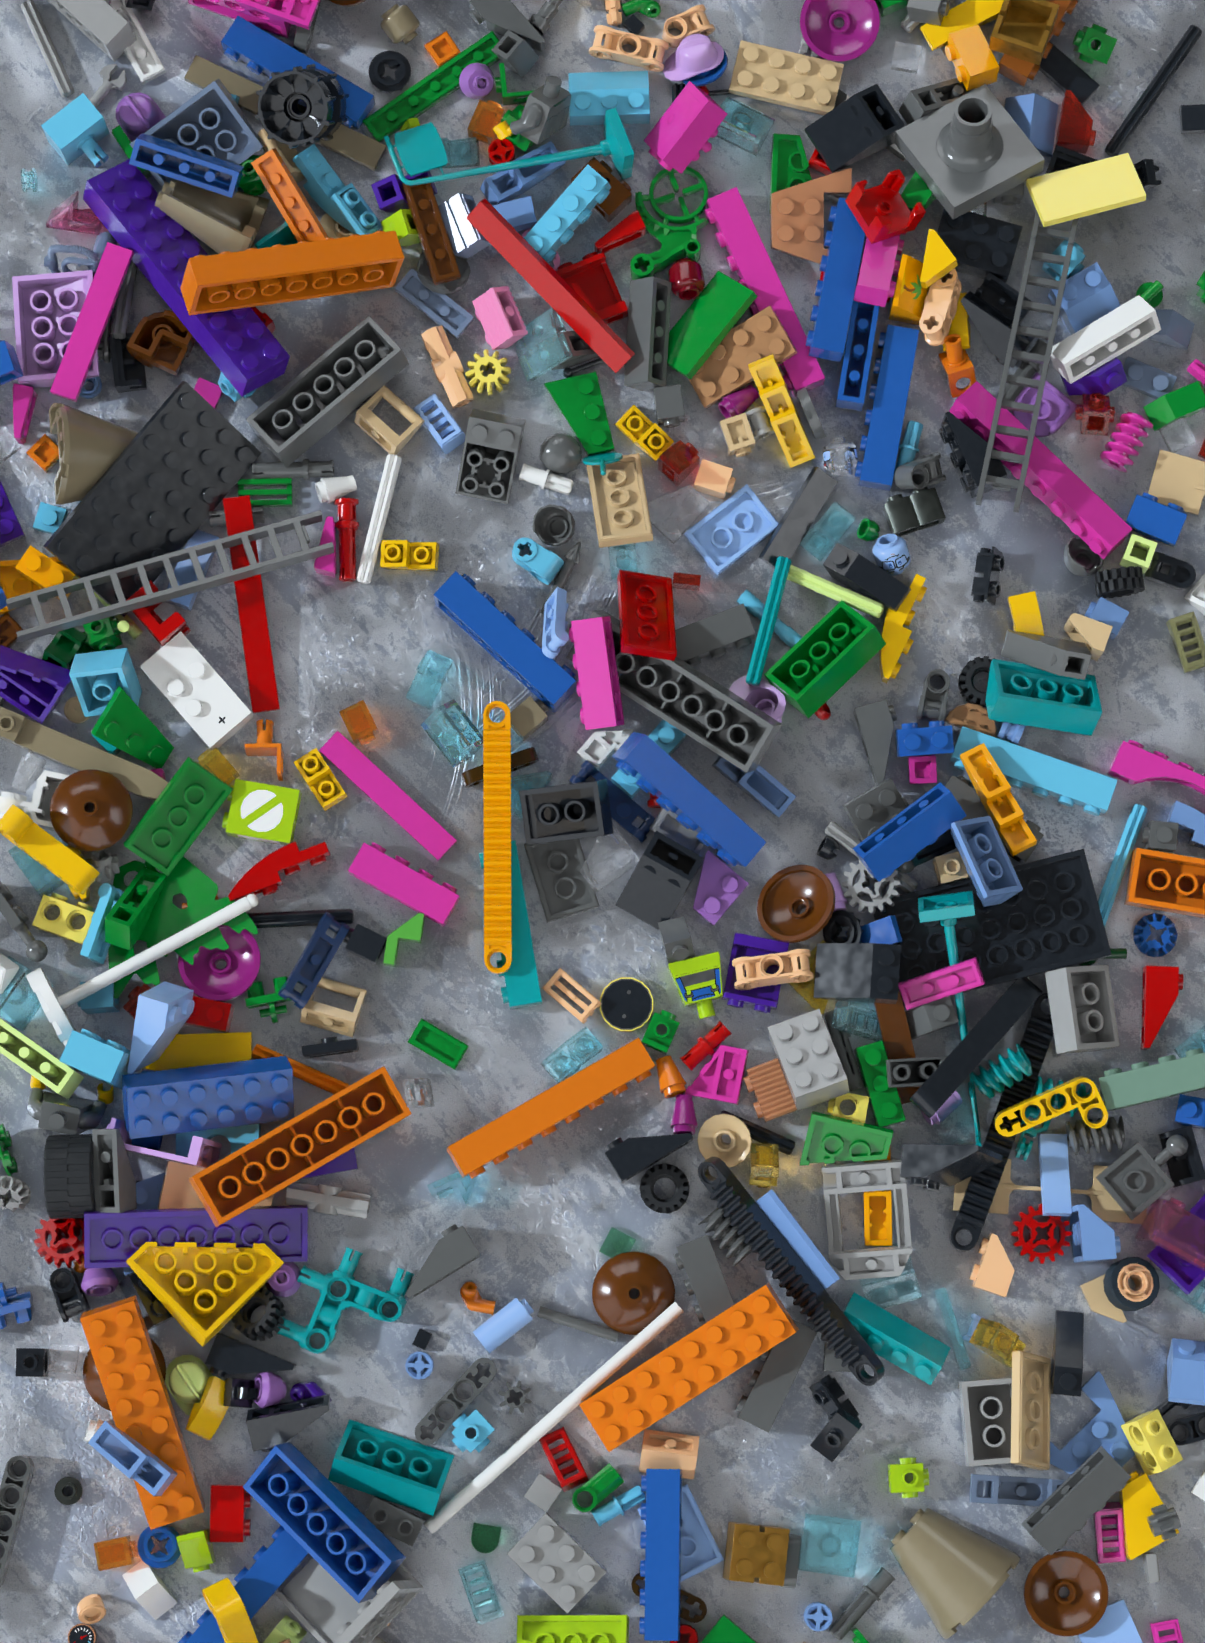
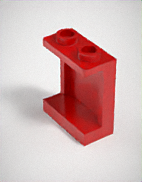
(596, 286)

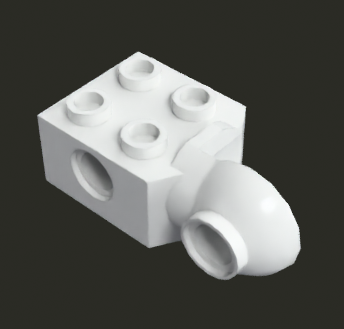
(39, 807)

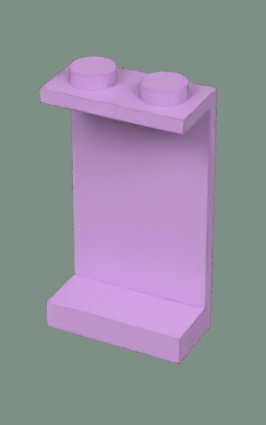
(201, 1153)

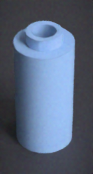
(504, 1324)

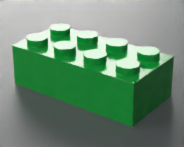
(825, 659)

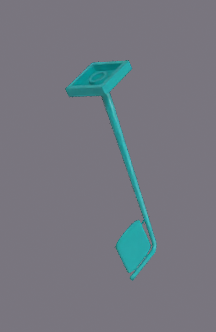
(424, 151)
(946, 910)

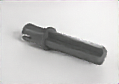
(1025, 370)
(861, 1603)

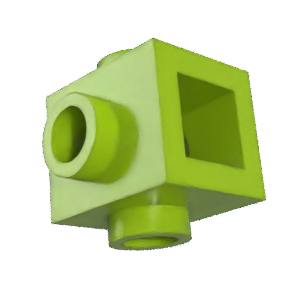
(897, 1474)

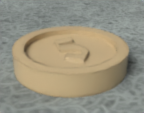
(74, 711)

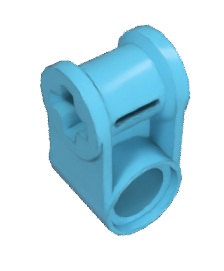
(541, 562)

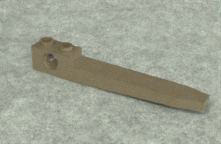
(77, 754)

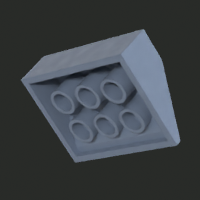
(209, 125)

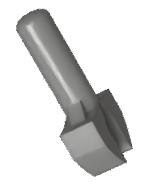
(107, 84)

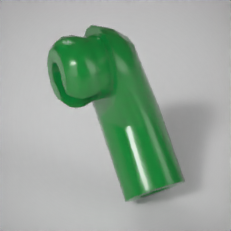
(646, 7)

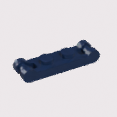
(622, 807)
(314, 960)

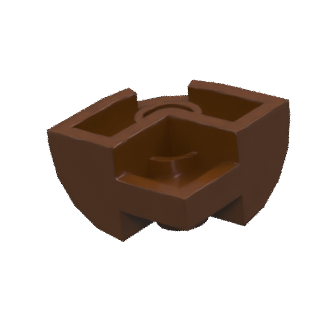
(161, 342)

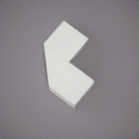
(602, 745)

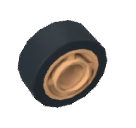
(1145, 1281)

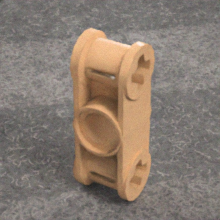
(617, 39)
(940, 308)
(787, 973)

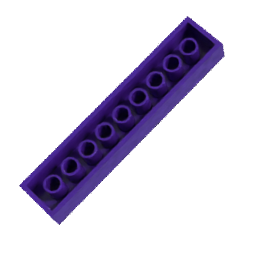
(161, 249)

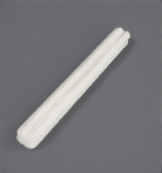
(378, 519)

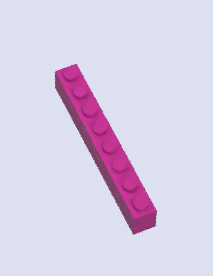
(757, 273)
(1046, 475)

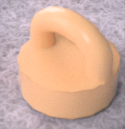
(91, 1609)

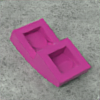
(922, 769)

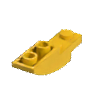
(896, 635)

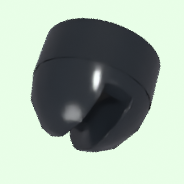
(826, 848)

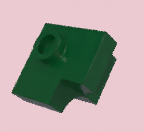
(65, 646)

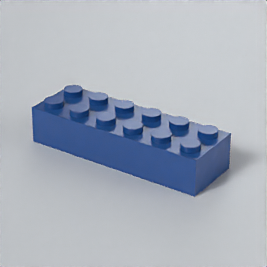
(505, 641)
(688, 799)
(208, 1097)
(324, 1522)

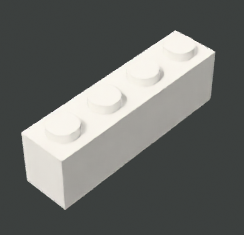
(1105, 339)

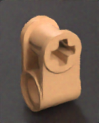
(689, 22)

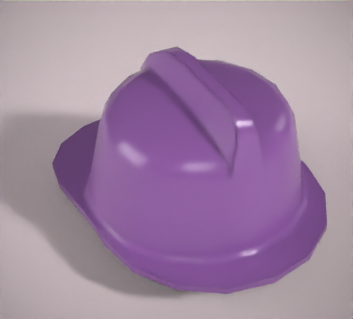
(137, 114)

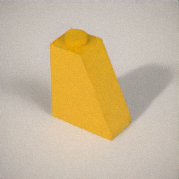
(1137, 1500)

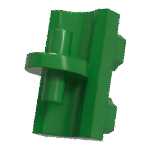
(257, 998)

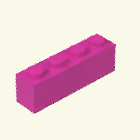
(877, 270)
(596, 673)
(404, 884)

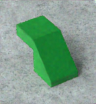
(1176, 405)

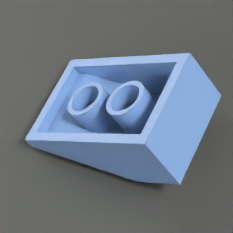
(157, 1021)

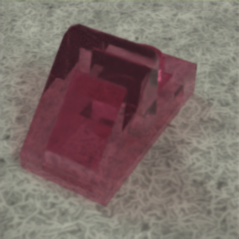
(70, 218)

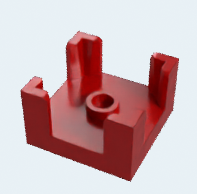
(882, 208)
(161, 631)

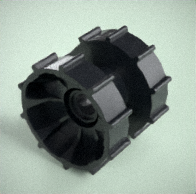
(280, 110)

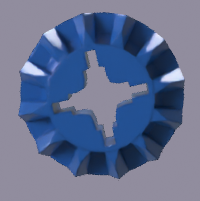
(1154, 948)
(146, 1546)

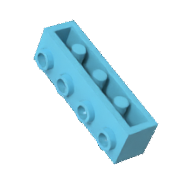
(568, 212)

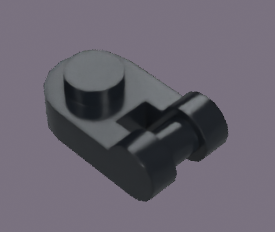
(1180, 575)

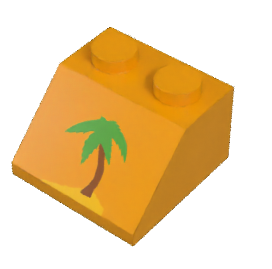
(908, 294)

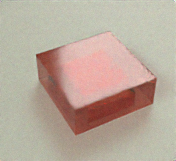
(686, 581)

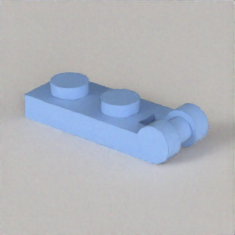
(555, 623)

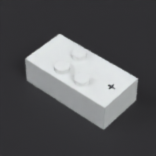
(196, 691)

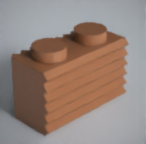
(770, 1090)

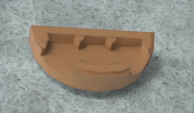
(973, 717)

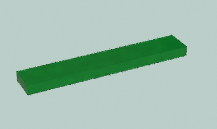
(429, 90)

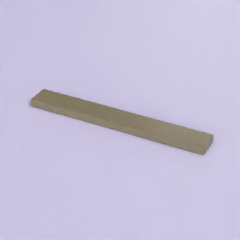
(344, 142)

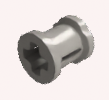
(759, 423)

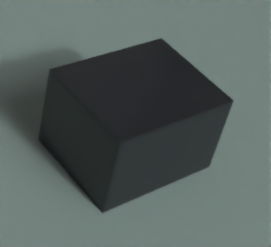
(634, 25)
(422, 1339)

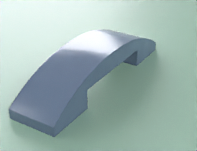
(1011, 1489)

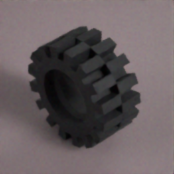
(1119, 582)
(966, 680)
(664, 1171)
(267, 1323)

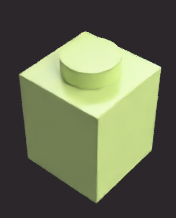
(1138, 552)

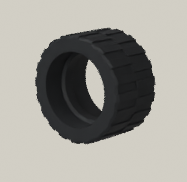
(69, 1176)

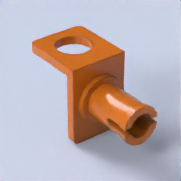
(956, 364)
(265, 745)

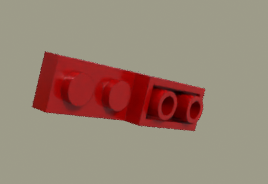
(265, 875)

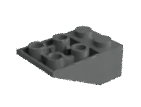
(490, 456)

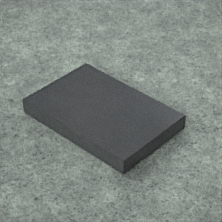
(559, 880)

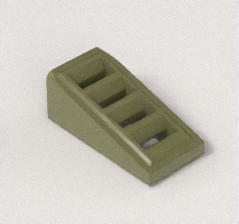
(1179, 646)

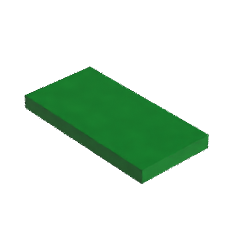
(707, 323)
(178, 816)

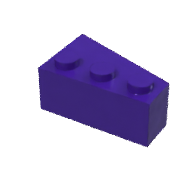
(31, 683)

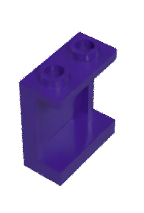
(763, 997)

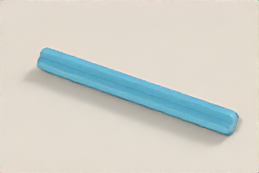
(1121, 860)

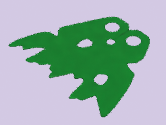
(169, 919)

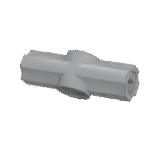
(328, 1199)

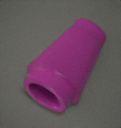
(738, 401)
(684, 1115)

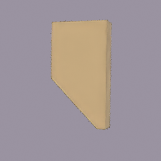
(1098, 1301)

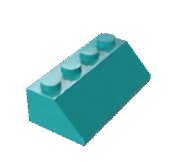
(1041, 698)
(390, 1467)

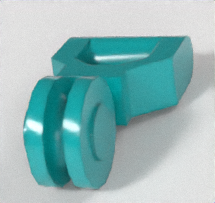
(1022, 1147)

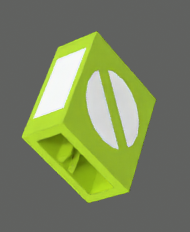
(262, 812)

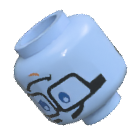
(891, 554)

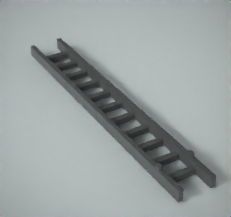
(1004, 483)
(150, 598)

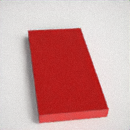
(646, 615)

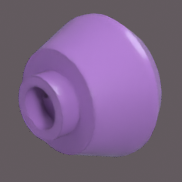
(471, 76)
(99, 1281)
(288, 1285)
(270, 1389)

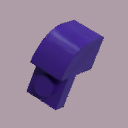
(391, 194)

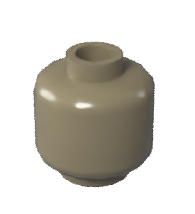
(400, 24)

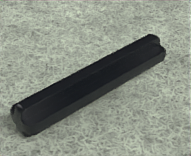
(766, 1136)

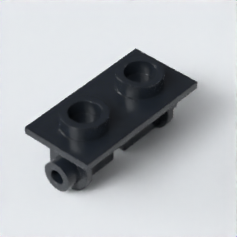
(988, 587)
(826, 1395)

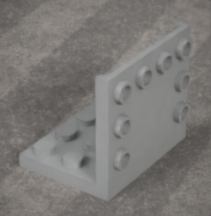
(335, 1615)

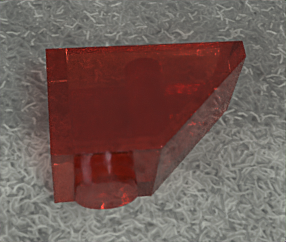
(1074, 125)
(678, 462)

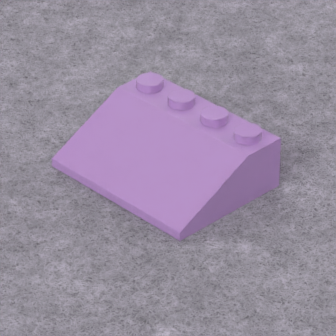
(44, 321)

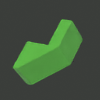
(409, 932)

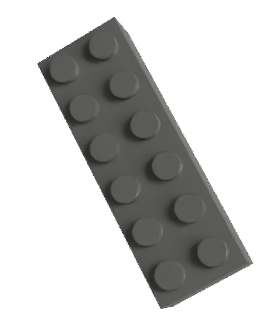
(327, 391)

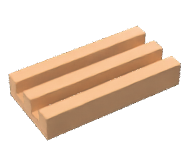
(588, 1010)

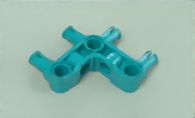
(331, 1307)

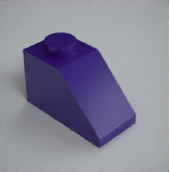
(1100, 380)

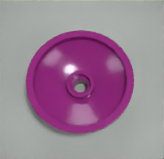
(844, 43)
(236, 978)

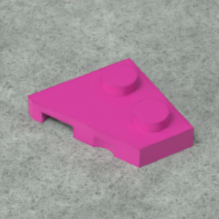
(722, 1076)

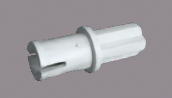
(546, 479)

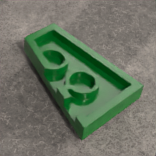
(584, 410)

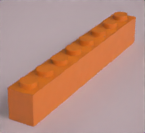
(551, 1107)

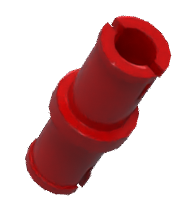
(705, 1045)

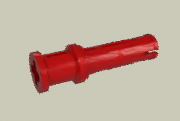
(346, 526)

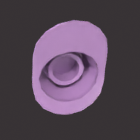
(693, 56)
(763, 697)

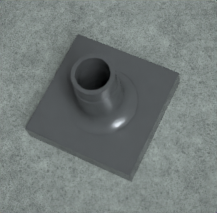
(969, 151)

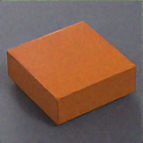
(442, 49)
(44, 453)

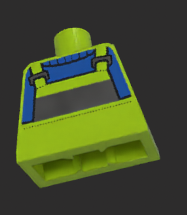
(698, 982)

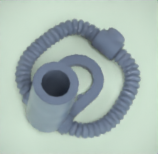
(93, 256)

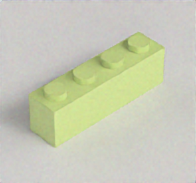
(38, 1061)

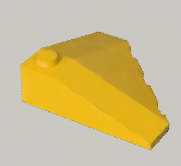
(204, 1283)

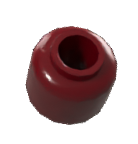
(686, 279)

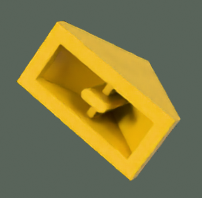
(937, 260)

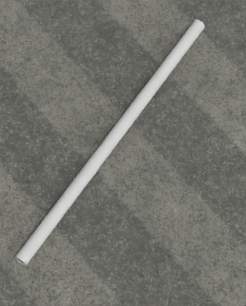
(553, 1417)

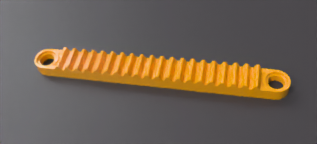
(497, 837)

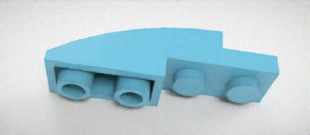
(337, 200)

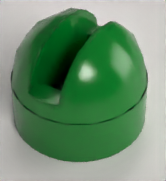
(868, 530)

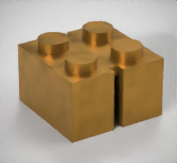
(1024, 28)
(755, 1554)

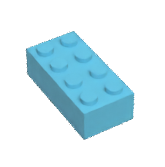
(96, 1057)

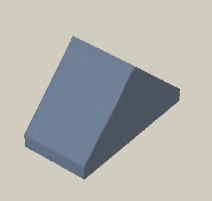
(1175, 329)

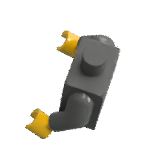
(543, 113)
(66, 1115)

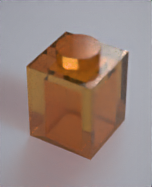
(484, 119)
(359, 723)
(115, 1552)

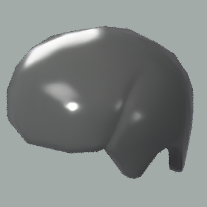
(560, 453)
(553, 525)
(1080, 558)

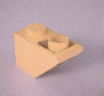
(994, 1269)

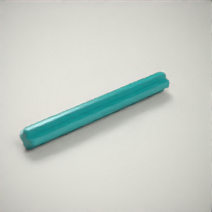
(768, 621)

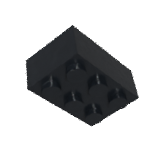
(980, 243)

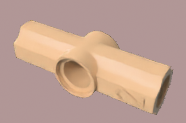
(447, 366)

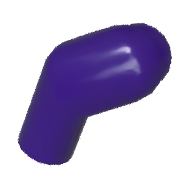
(306, 1390)

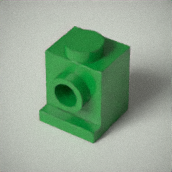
(660, 1042)

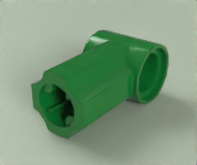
(599, 1487)

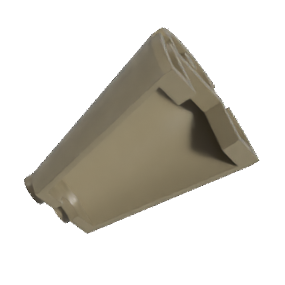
(212, 217)
(85, 450)
(950, 1568)

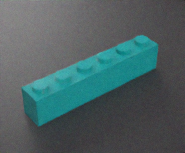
(522, 978)

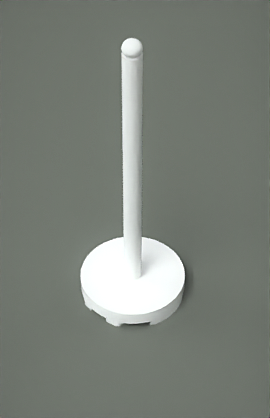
(55, 1006)

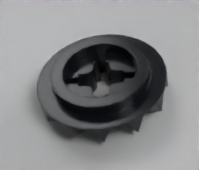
(392, 60)
(844, 919)

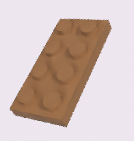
(728, 364)

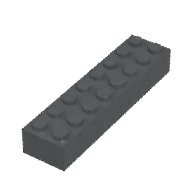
(694, 704)

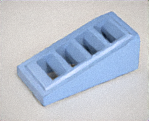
(451, 436)

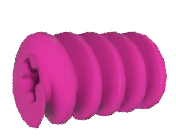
(1124, 440)

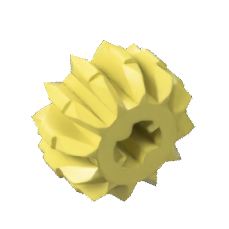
(492, 380)

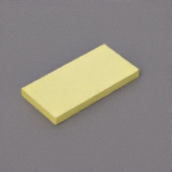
(1086, 189)

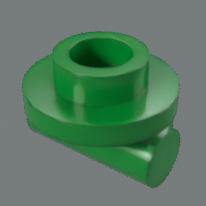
(1151, 293)

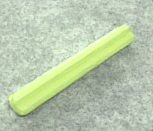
(835, 591)

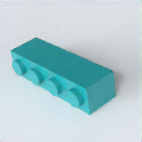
(897, 1339)

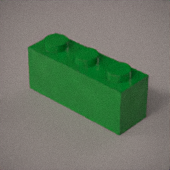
(882, 1100)

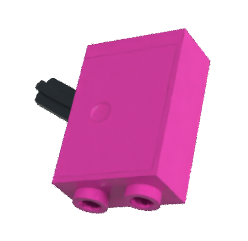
(685, 127)

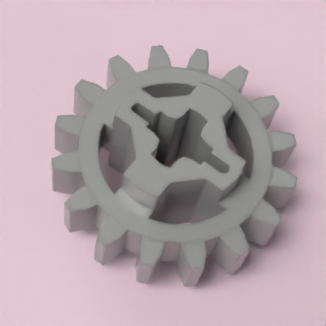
(861, 889)

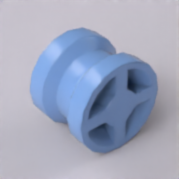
(1010, 732)
(419, 1365)
(817, 1620)

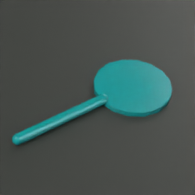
(602, 459)

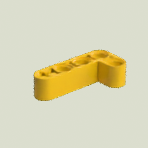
(47, 850)
(1047, 1112)
(229, 1612)

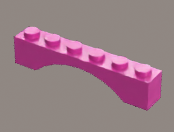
(1137, 766)

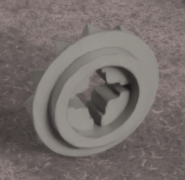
(19, 1193)

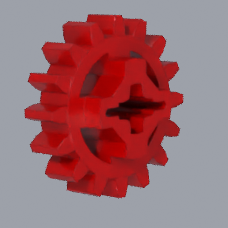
(1050, 1243)
(60, 1249)

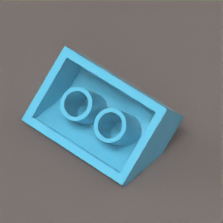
(598, 91)

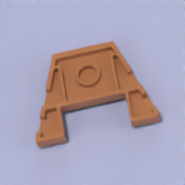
(799, 215)

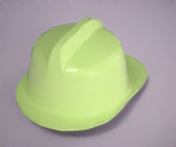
(187, 1380)

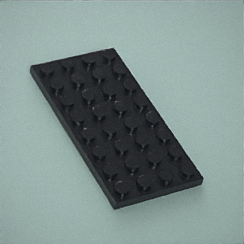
(154, 492)
(1034, 932)

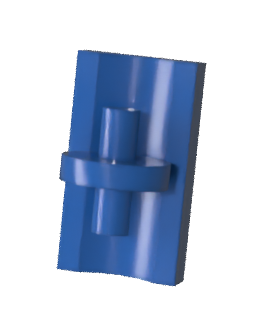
(13, 1302)

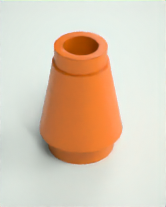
(669, 1077)

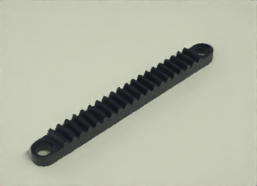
(984, 1184)
(790, 1271)

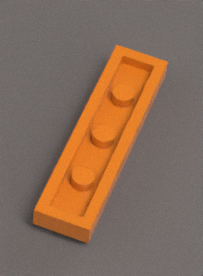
(288, 197)

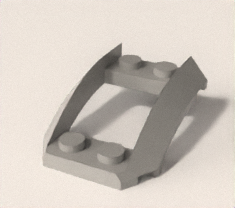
(865, 1178)

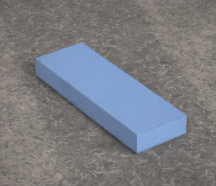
(1054, 1175)

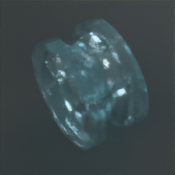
(29, 179)

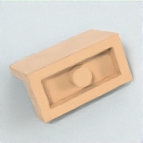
(669, 1451)

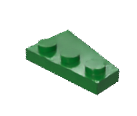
(788, 163)
(132, 731)
(843, 1139)

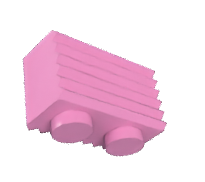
(499, 317)

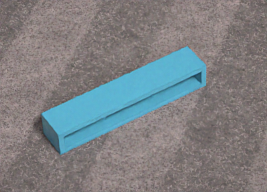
(1041, 772)

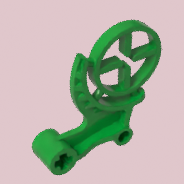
(676, 241)

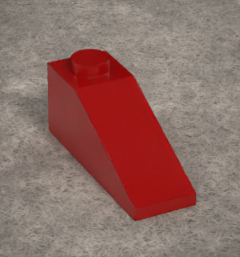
(1159, 993)

